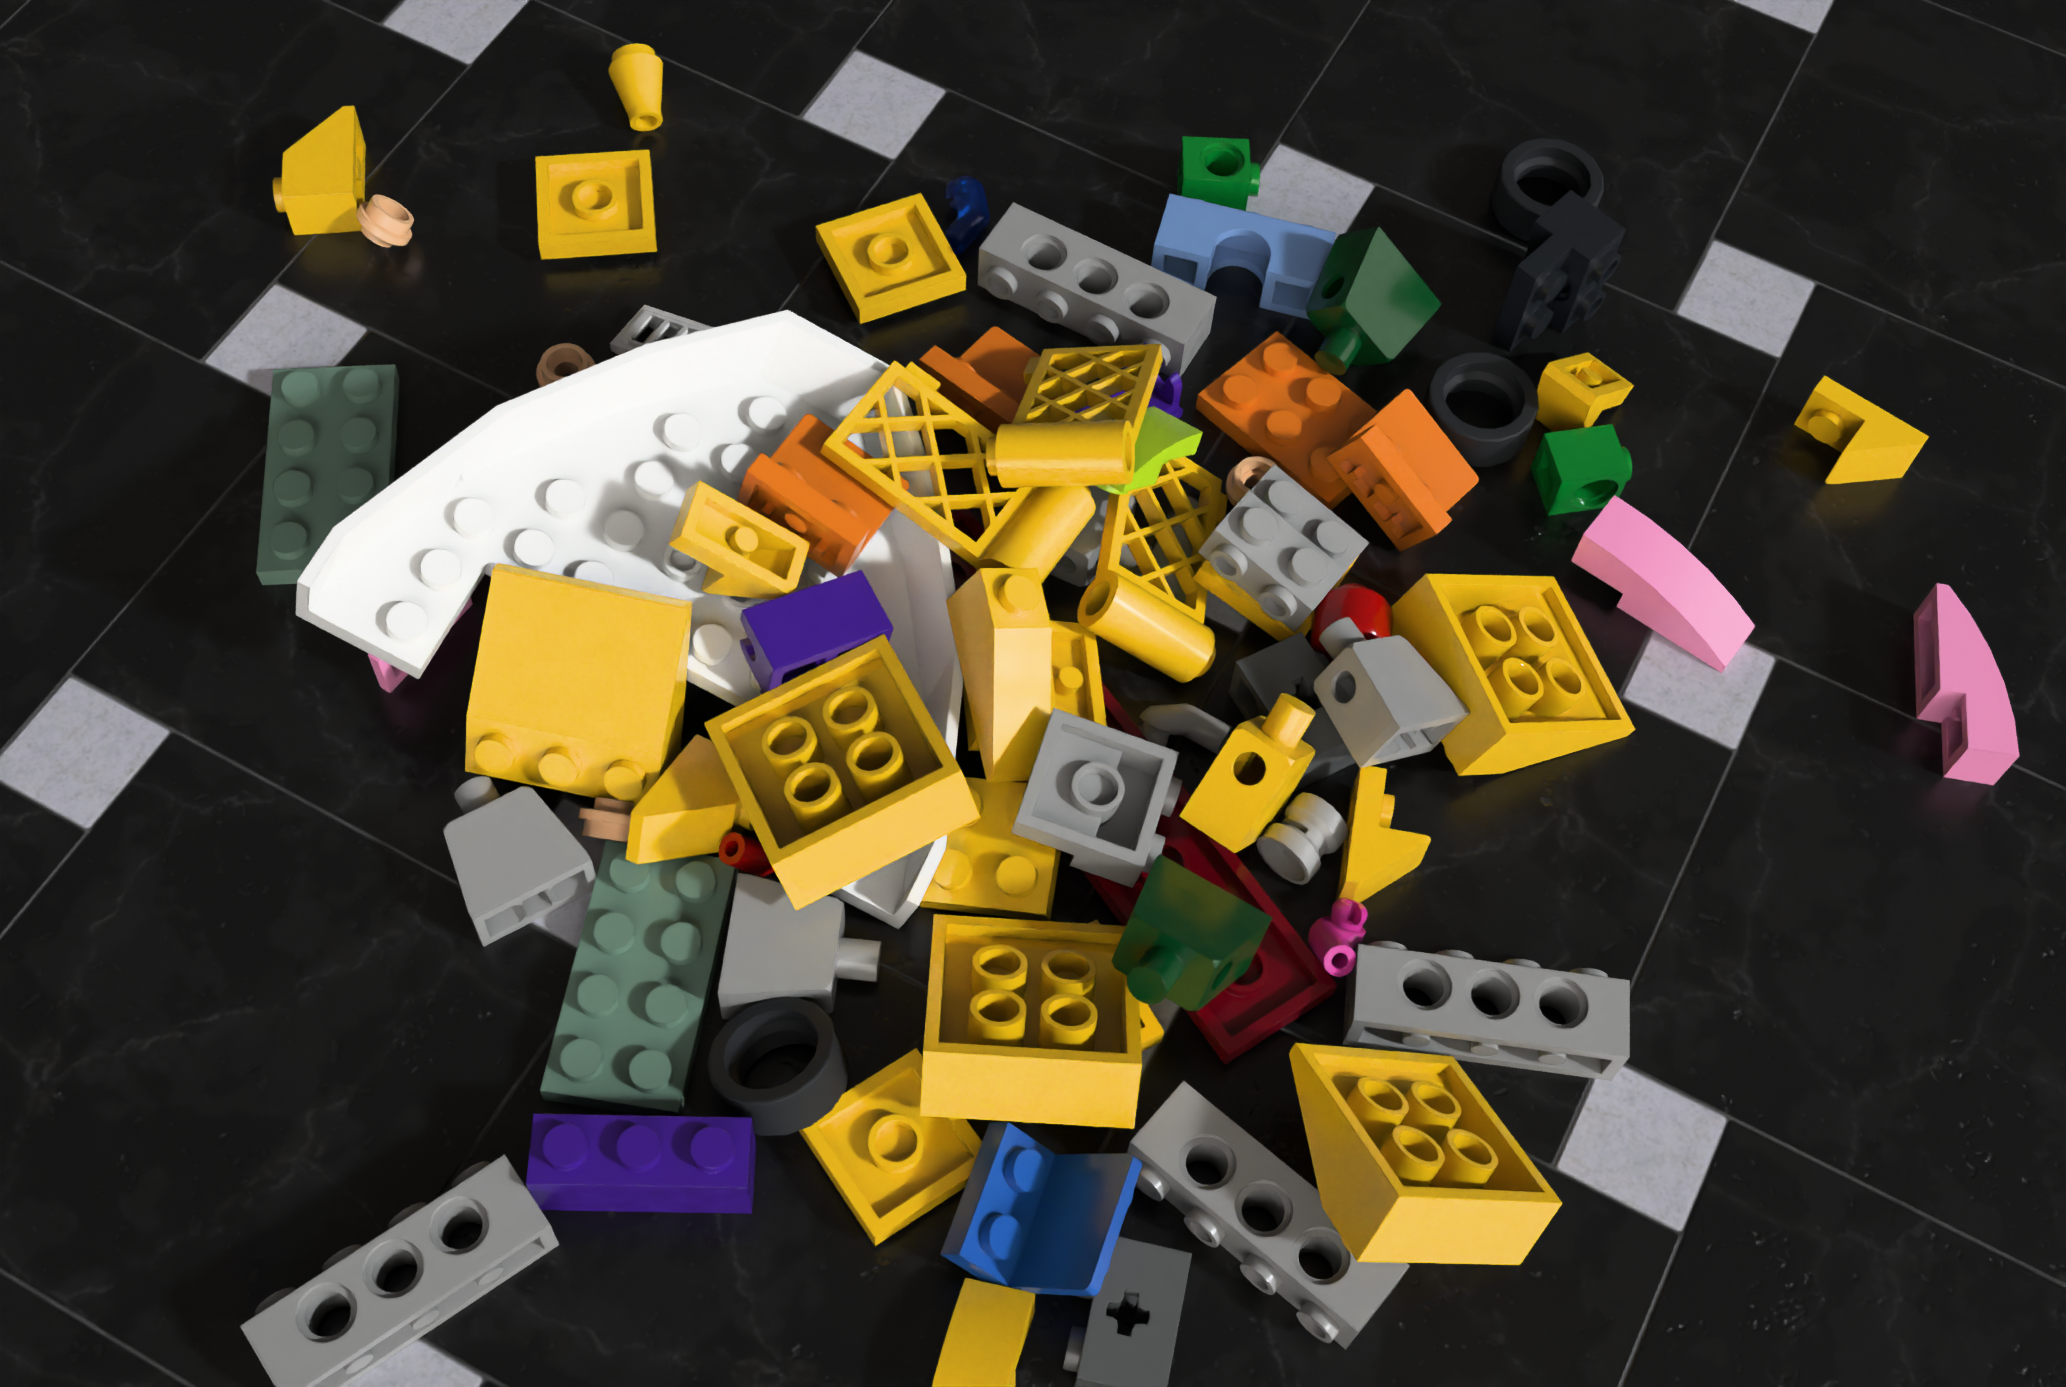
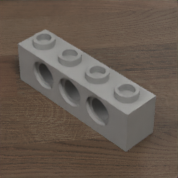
(1093, 288)
(1383, 1018)
(1195, 1130)
(445, 1281)

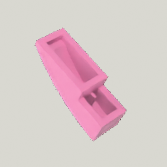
(1663, 584)
(1962, 690)

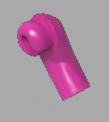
(1336, 936)

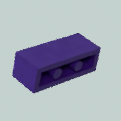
(642, 1163)

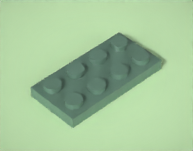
(324, 458)
(640, 984)

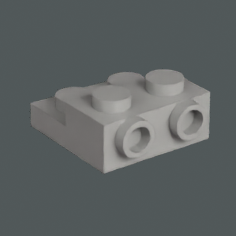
(1283, 548)
(1099, 797)

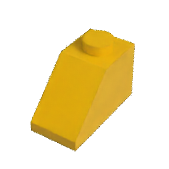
(324, 177)
(686, 809)

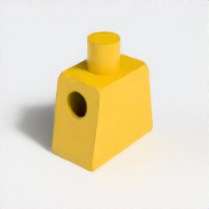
(1240, 791)

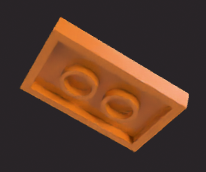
(1289, 412)

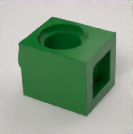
(1217, 171)
(1580, 469)

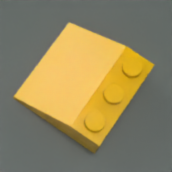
(1515, 664)
(577, 685)
(841, 771)
(1029, 1024)
(1416, 1159)

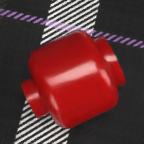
(1363, 605)

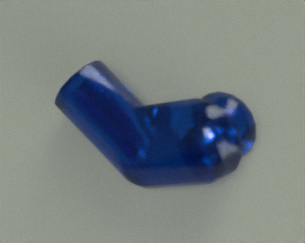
(972, 212)

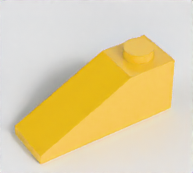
(1005, 666)

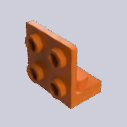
(985, 379)
(1404, 471)
(816, 497)

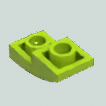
(1158, 441)

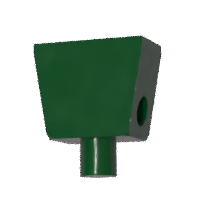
(1367, 302)
(1186, 938)

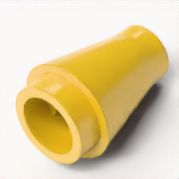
(638, 81)

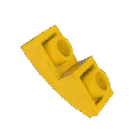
(985, 1336)

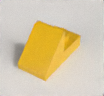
(1577, 391)
(1868, 437)
(740, 547)
(1374, 852)

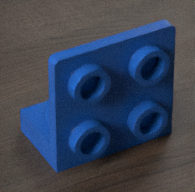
(1040, 1215)

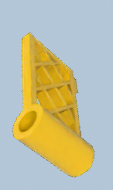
(1083, 445)
(1034, 521)
(1142, 611)

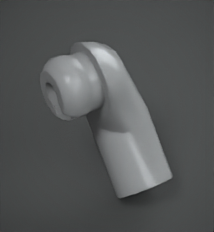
(1184, 720)

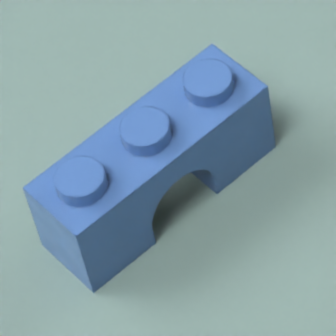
(1205, 236)

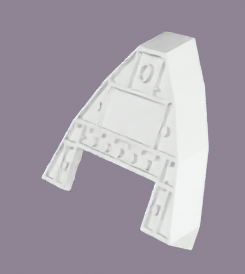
(590, 489)

